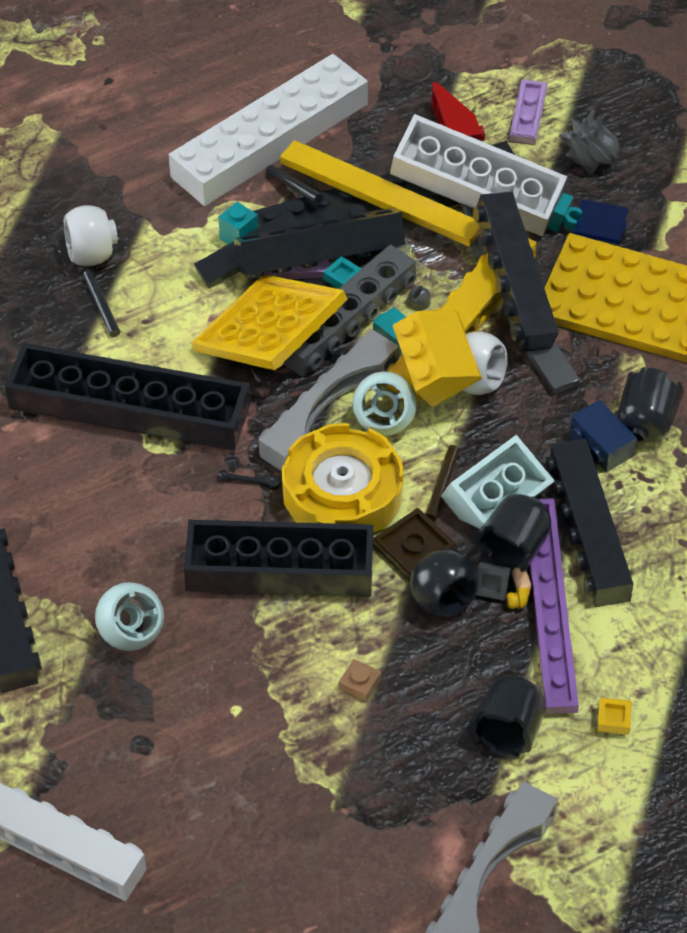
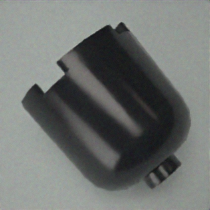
(649, 404)
(515, 531)
(509, 717)

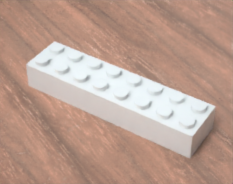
(266, 127)

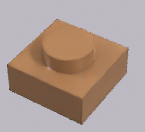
(359, 680)

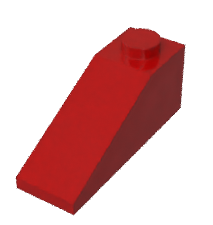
(454, 114)

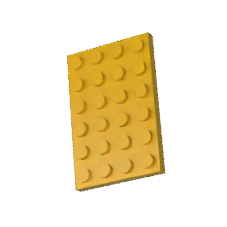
(620, 296)

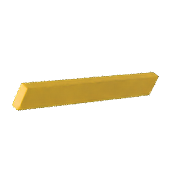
(381, 192)

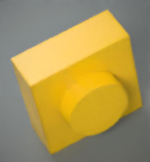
(614, 716)

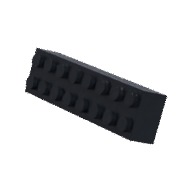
(128, 396)

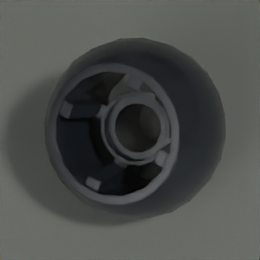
(444, 583)

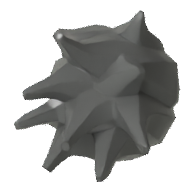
(591, 143)

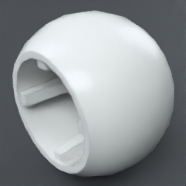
(89, 235)
(491, 360)

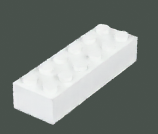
(468, 167)

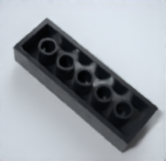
(279, 558)

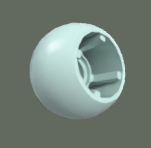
(373, 381)
(108, 616)

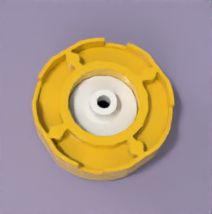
(343, 477)

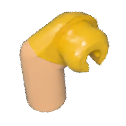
(523, 585)

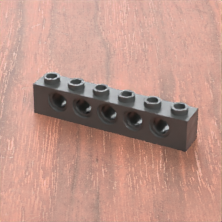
(366, 294)

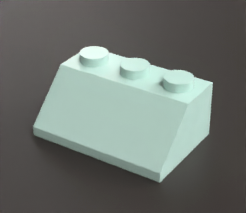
(500, 474)

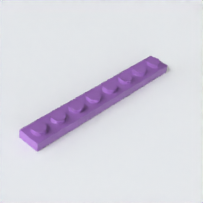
(553, 623)

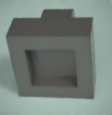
(492, 580)

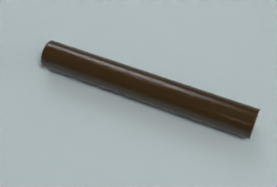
(442, 482)

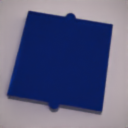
(601, 221)

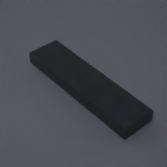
(223, 262)

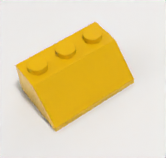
(437, 354)

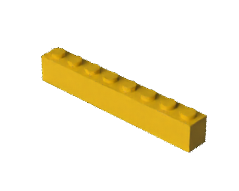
(473, 301)

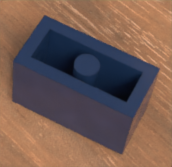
(606, 435)

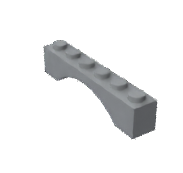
(369, 355)
(523, 822)

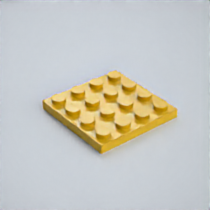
(269, 321)

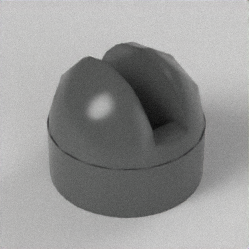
(423, 300)

